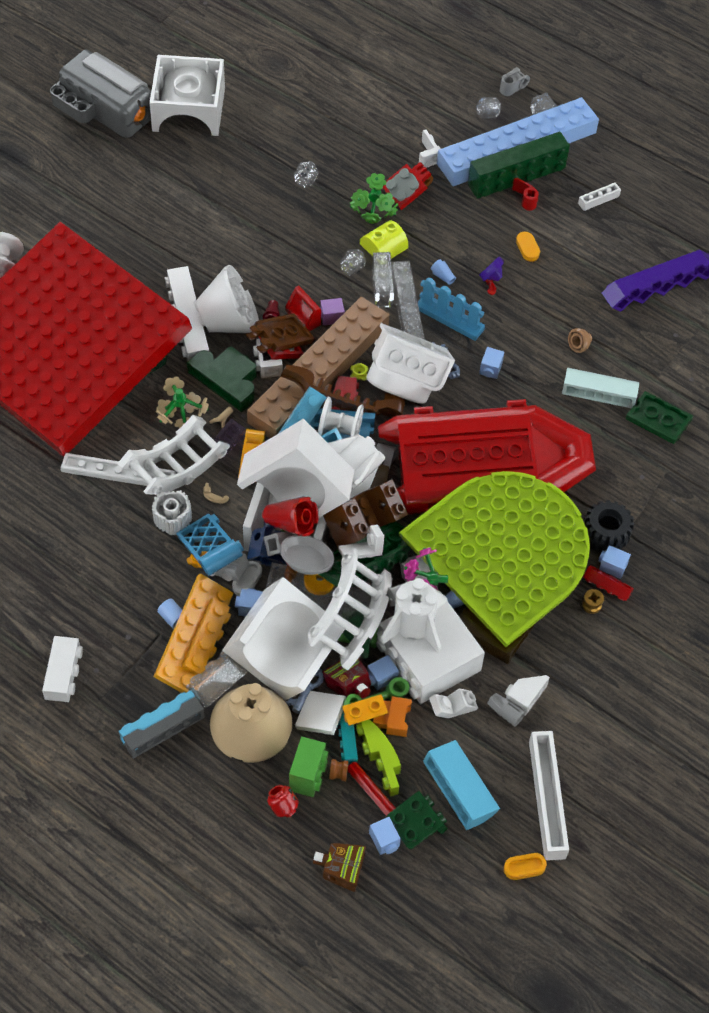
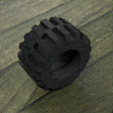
(612, 514)

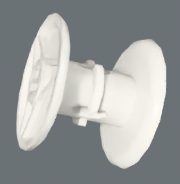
(10, 250)
(344, 423)

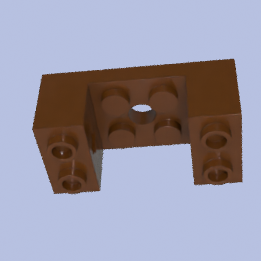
(372, 507)

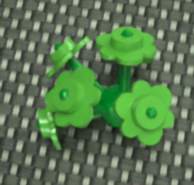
(383, 201)

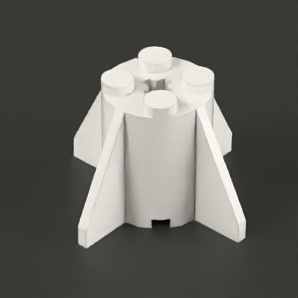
(362, 457)
(415, 612)

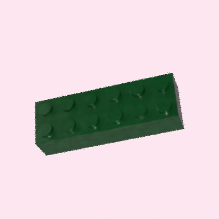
(523, 161)

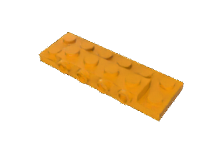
(195, 633)

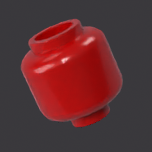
(282, 801)

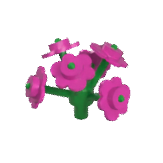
(411, 569)

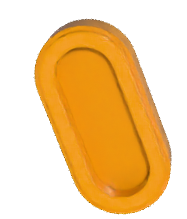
(528, 246)
(525, 866)

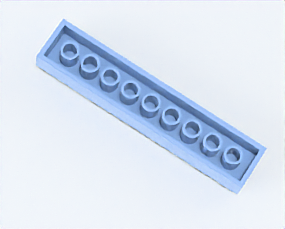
(572, 119)

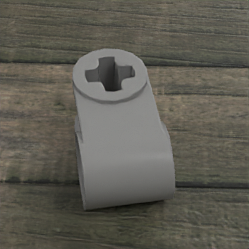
(513, 82)

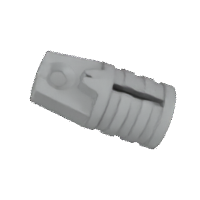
(506, 709)

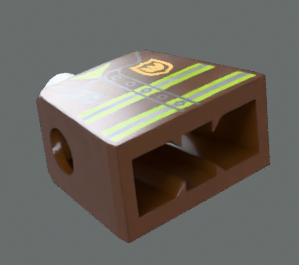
(342, 864)

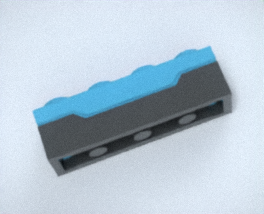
(161, 724)

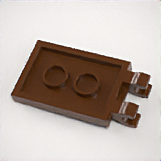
(280, 333)

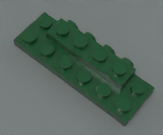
(394, 551)

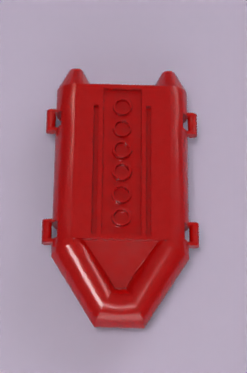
(455, 446)

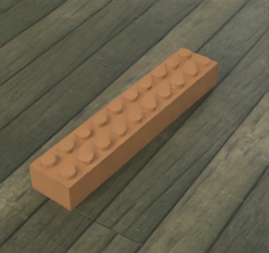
(325, 359)

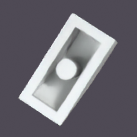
(526, 691)

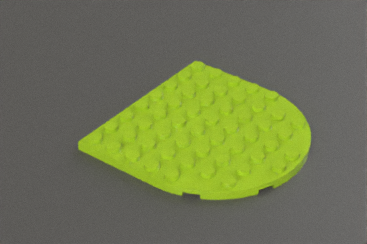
(506, 548)

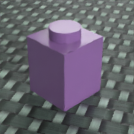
(331, 310)

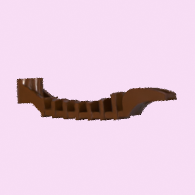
(390, 406)

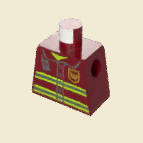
(350, 681)

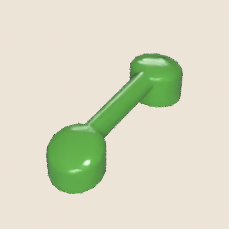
(397, 687)

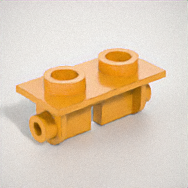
(364, 710)

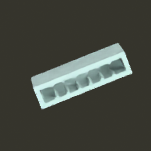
(600, 388)

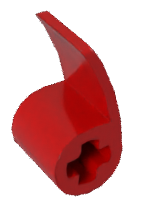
(530, 194)

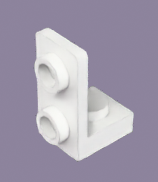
(429, 156)
(267, 368)
(369, 549)

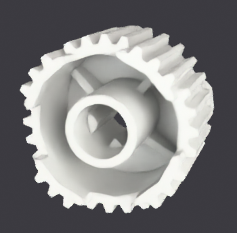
(171, 511)

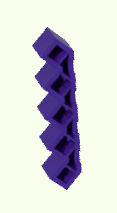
(657, 279)

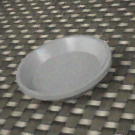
(307, 554)

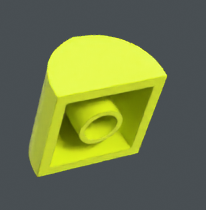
(385, 238)

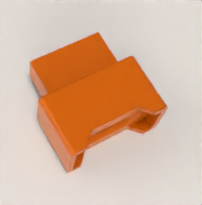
(395, 719)

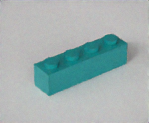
(348, 741)

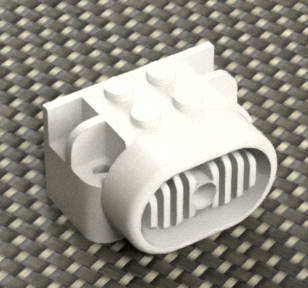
(408, 365)

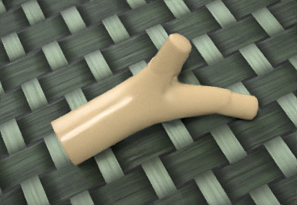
(222, 417)

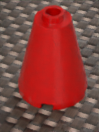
(292, 515)

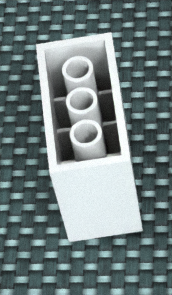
(430, 670)

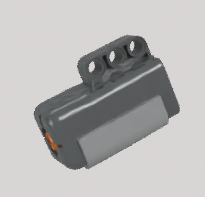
(102, 90)

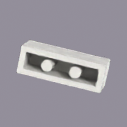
(62, 669)

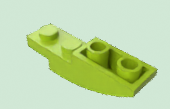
(381, 750)

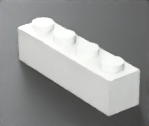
(599, 196)

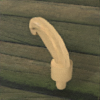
(212, 497)

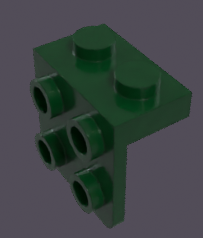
(417, 820)

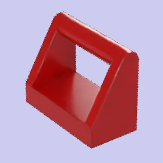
(296, 306)

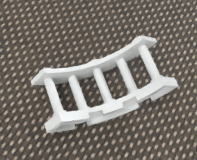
(139, 459)
(372, 615)

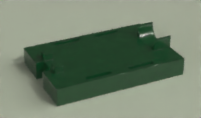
(659, 417)

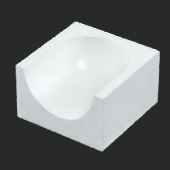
(297, 466)
(275, 639)

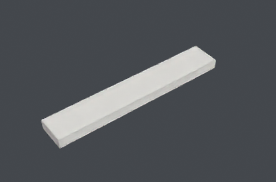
(104, 469)

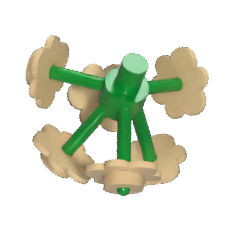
(189, 402)

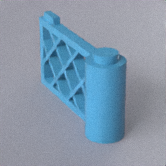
(218, 555)

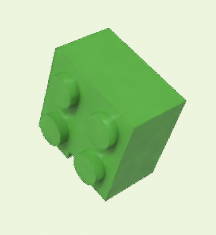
(308, 767)

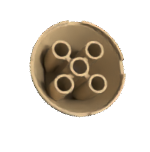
(251, 723)

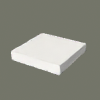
(320, 713)

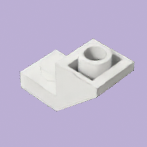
(455, 704)

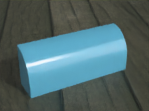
(461, 784)

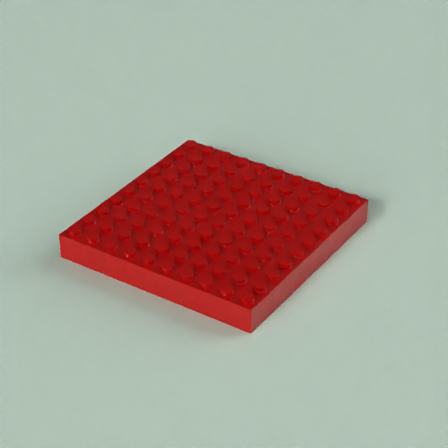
(76, 337)

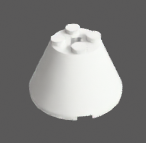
(226, 305)

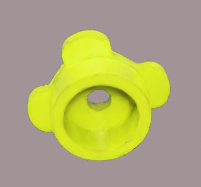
(359, 367)

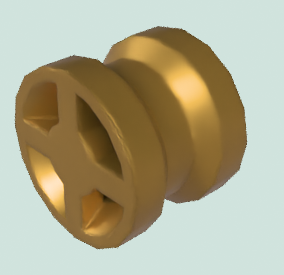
(591, 606)

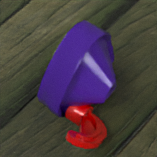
(492, 273)

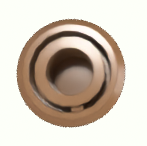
(579, 340)

